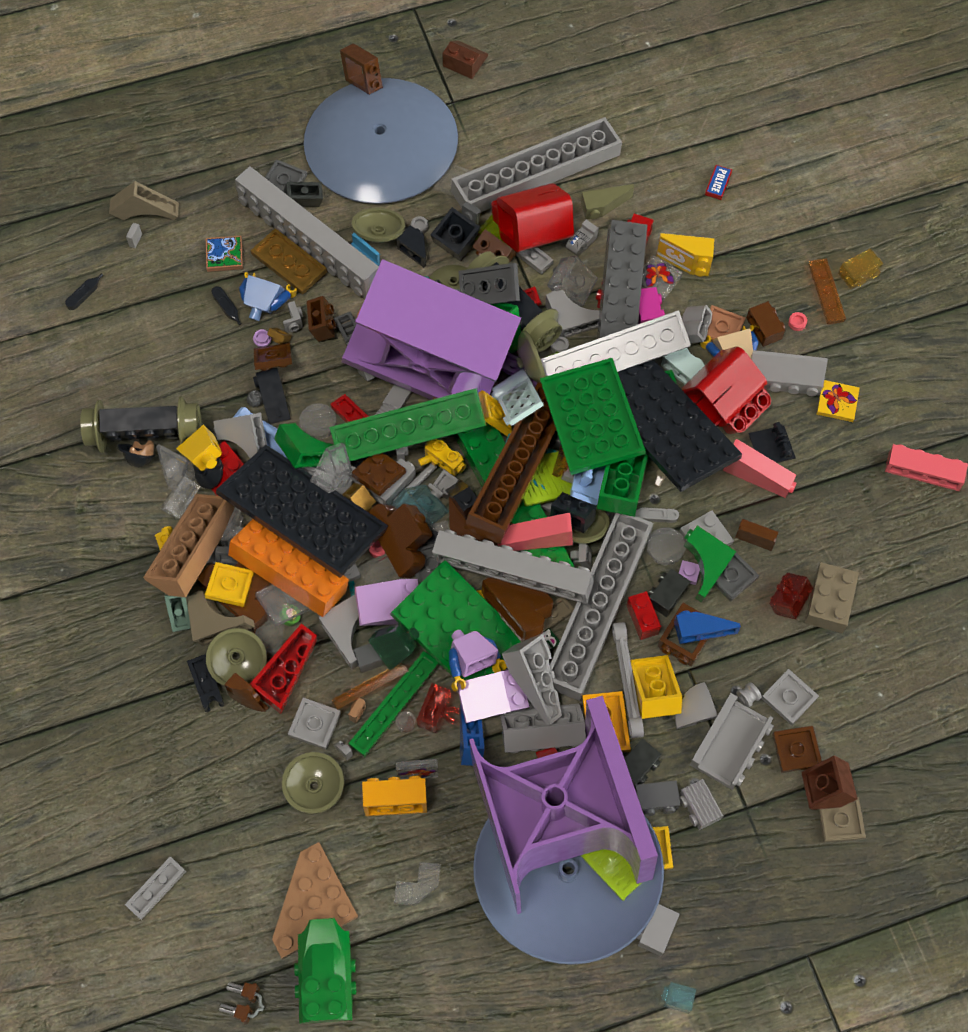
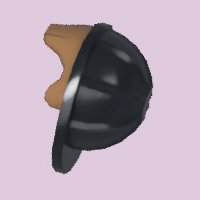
(137, 454)

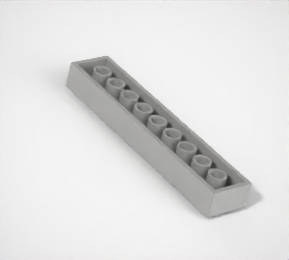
(538, 164)
(306, 231)
(592, 621)

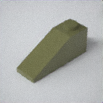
(602, 201)

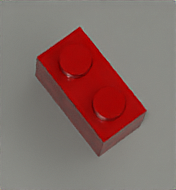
(643, 615)

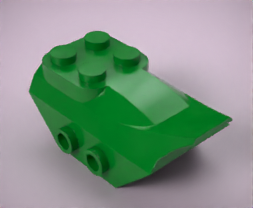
(324, 973)

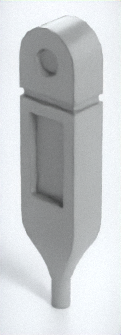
(658, 514)

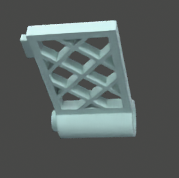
(511, 389)

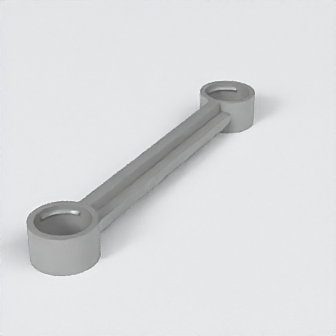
(634, 720)

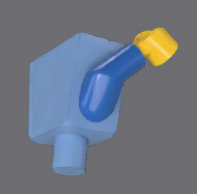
(263, 295)

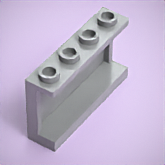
(731, 743)

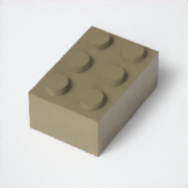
(831, 597)

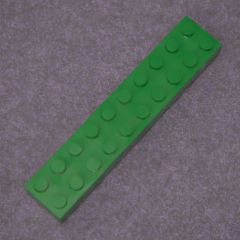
(482, 449)

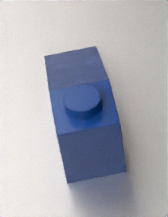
(700, 626)
(468, 731)

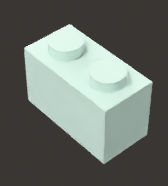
(683, 364)

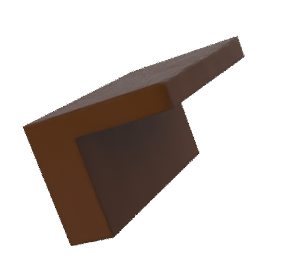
(756, 534)

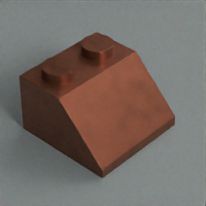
(463, 58)
(829, 784)

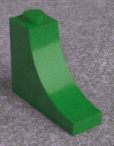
(299, 446)
(711, 557)

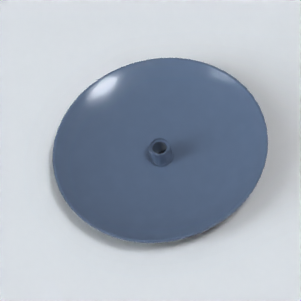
(381, 142)
(563, 914)

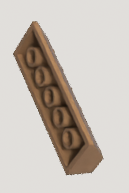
(190, 545)

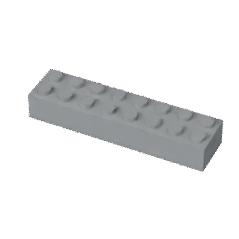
(513, 566)

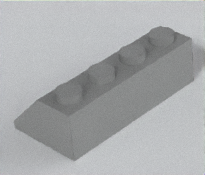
(791, 372)
(528, 730)

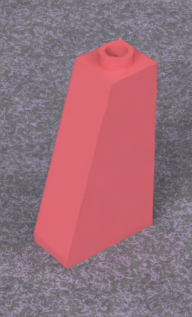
(761, 471)
(540, 533)

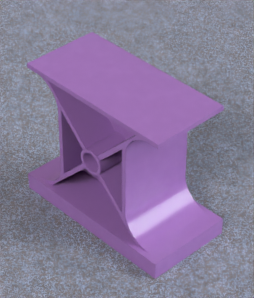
(428, 335)
(566, 805)

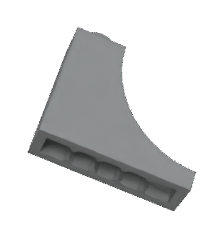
(571, 316)
(244, 431)
(392, 492)
(340, 626)

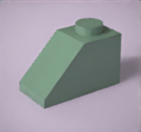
(178, 612)

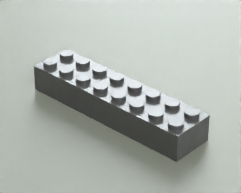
(622, 277)

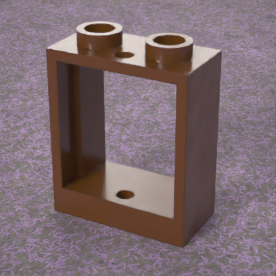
(353, 59)
(669, 647)

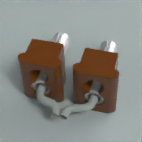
(241, 1012)

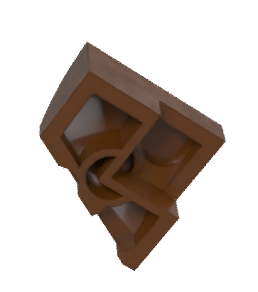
(244, 693)

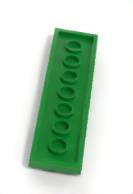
(410, 425)

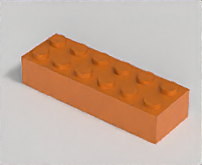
(287, 568)

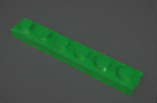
(393, 704)

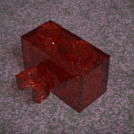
(791, 595)
(435, 707)

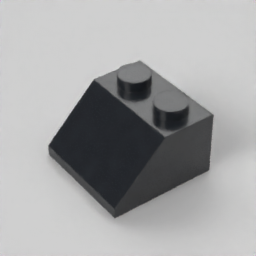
(455, 234)

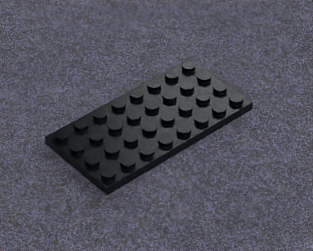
(674, 427)
(301, 513)

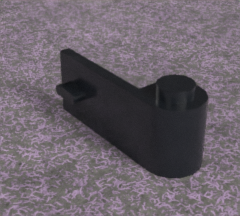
(272, 395)

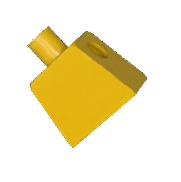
(201, 448)

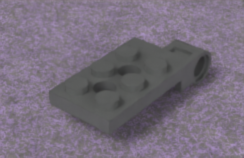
(473, 279)

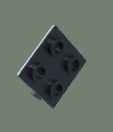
(773, 443)

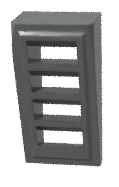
(348, 331)

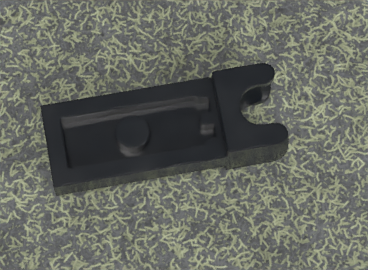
(204, 682)

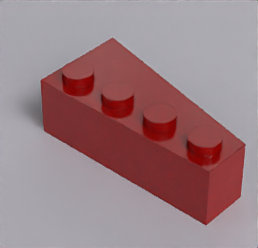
(282, 672)

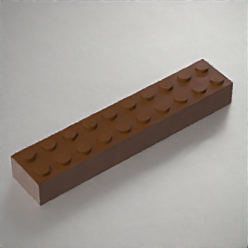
(512, 473)

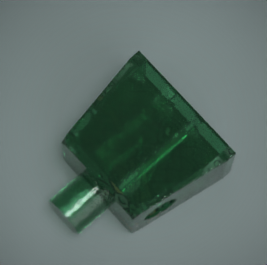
(394, 643)

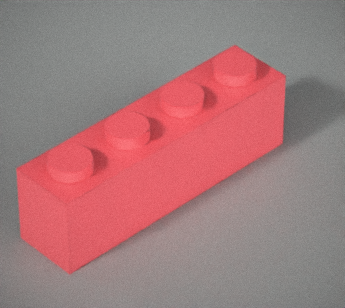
(926, 467)

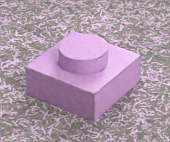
(689, 571)

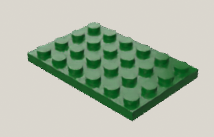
(592, 416)
(449, 604)

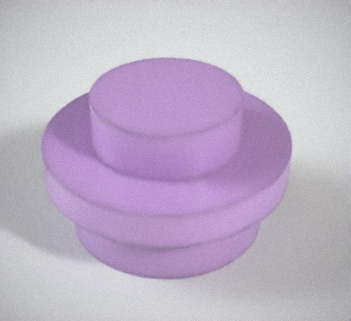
(261, 338)

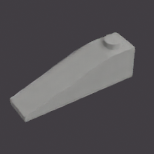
(531, 670)

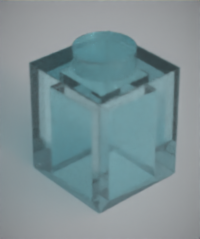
(678, 997)

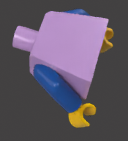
(471, 654)

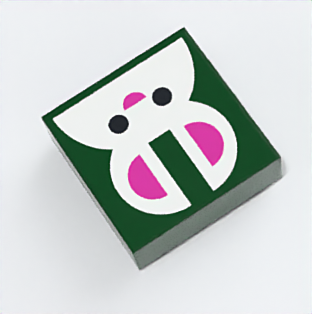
(551, 640)

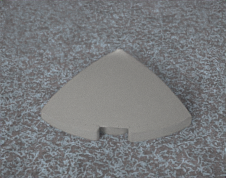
(696, 707)

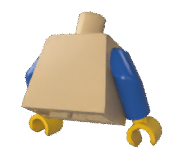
(744, 339)

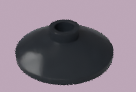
(209, 477)

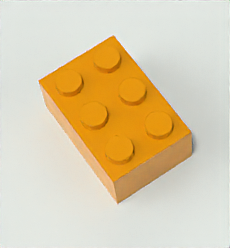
(394, 796)

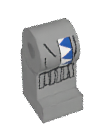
(583, 238)

